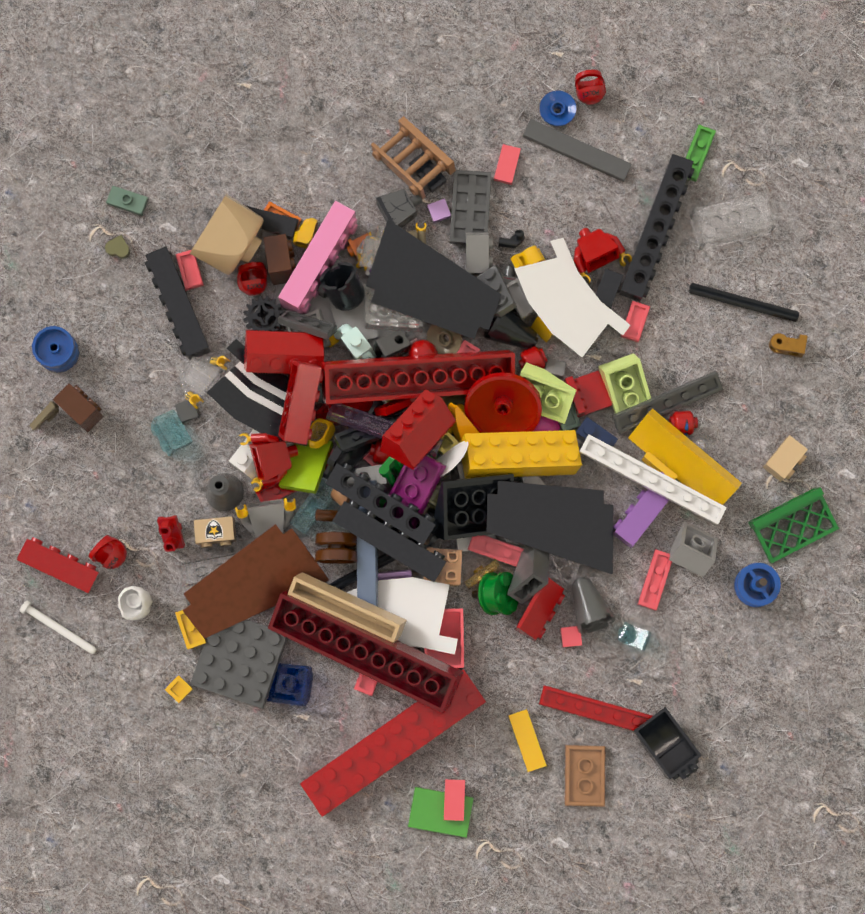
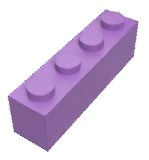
(639, 517)

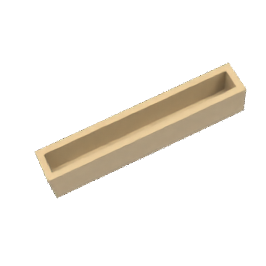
(347, 607)

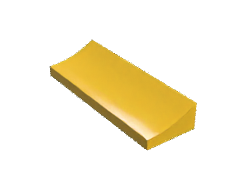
(684, 458)

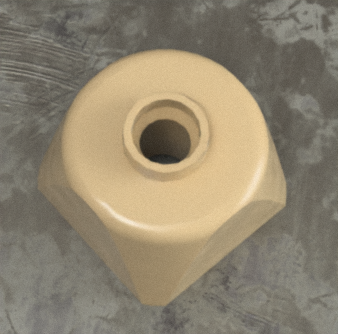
(229, 236)

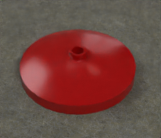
(503, 404)

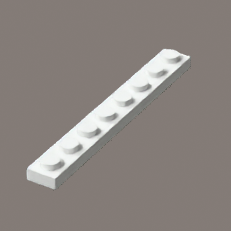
(652, 479)

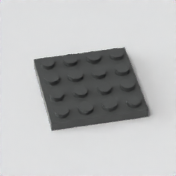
(240, 662)

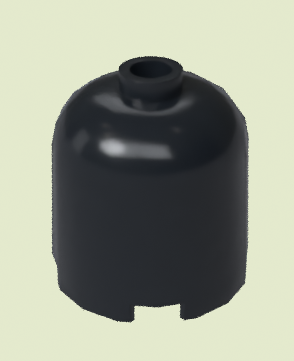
(343, 286)

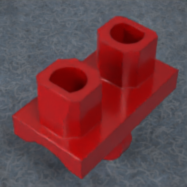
(171, 533)

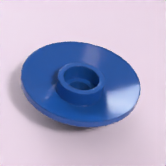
(557, 100)

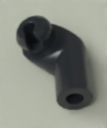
(514, 241)

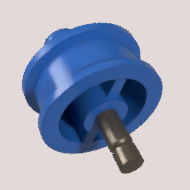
(757, 585)

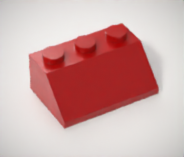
(540, 610)

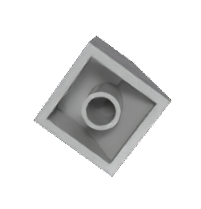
(694, 549)

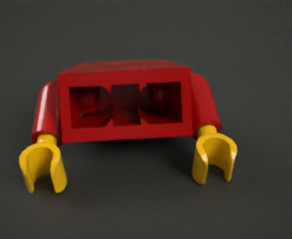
(597, 250)
(269, 457)

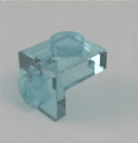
(634, 636)

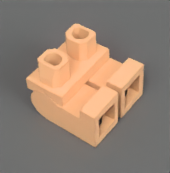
(452, 569)

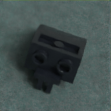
(668, 745)

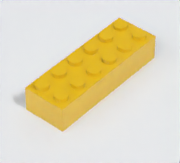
(521, 454)

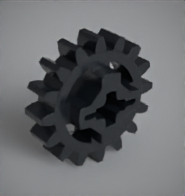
(256, 317)

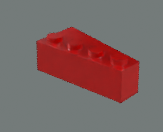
(58, 566)

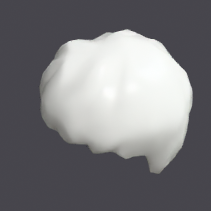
(134, 603)

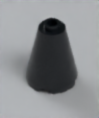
(511, 331)

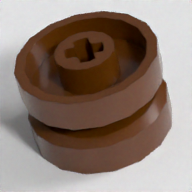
(335, 548)

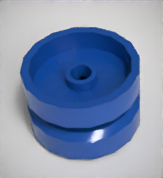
(61, 341)

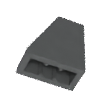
(530, 574)

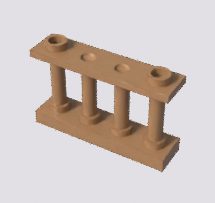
(418, 140)

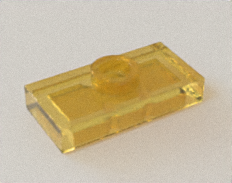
(480, 572)

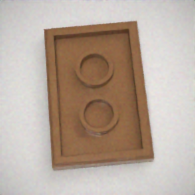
(584, 775)

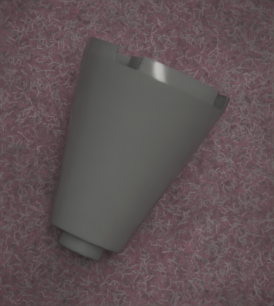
(224, 492)
(590, 608)

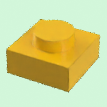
(179, 689)

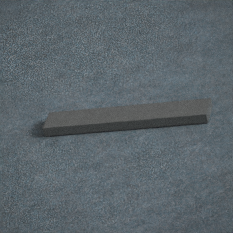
(577, 150)
(668, 401)

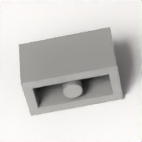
(478, 252)

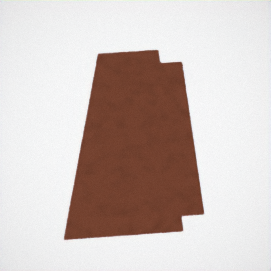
(249, 581)

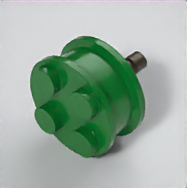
(494, 594)

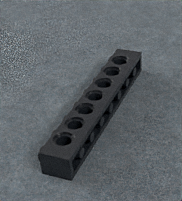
(676, 166)

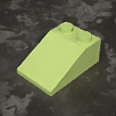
(625, 382)
(554, 393)

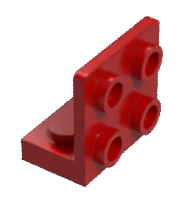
(590, 393)

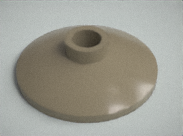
(437, 337)

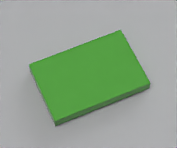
(428, 813)

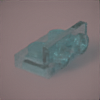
(170, 432)

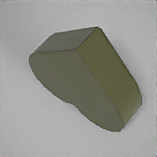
(117, 247)

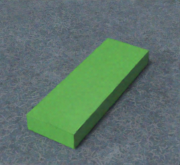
(699, 149)

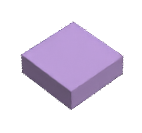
(439, 211)

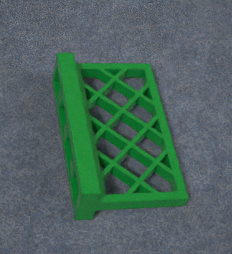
(786, 509)

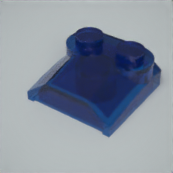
(291, 685)

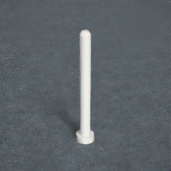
(26, 607)

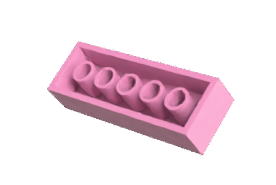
(318, 257)

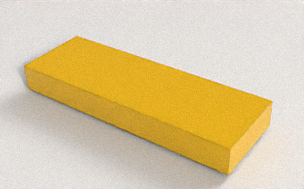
(527, 740)

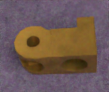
(788, 346)

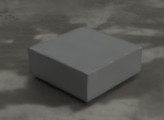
(186, 411)

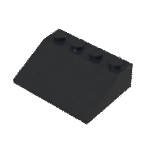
(463, 506)

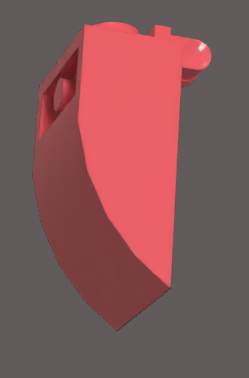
(452, 627)

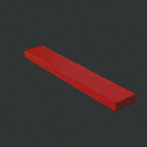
(592, 708)

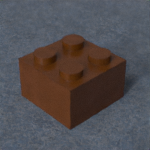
(279, 258)
(75, 404)

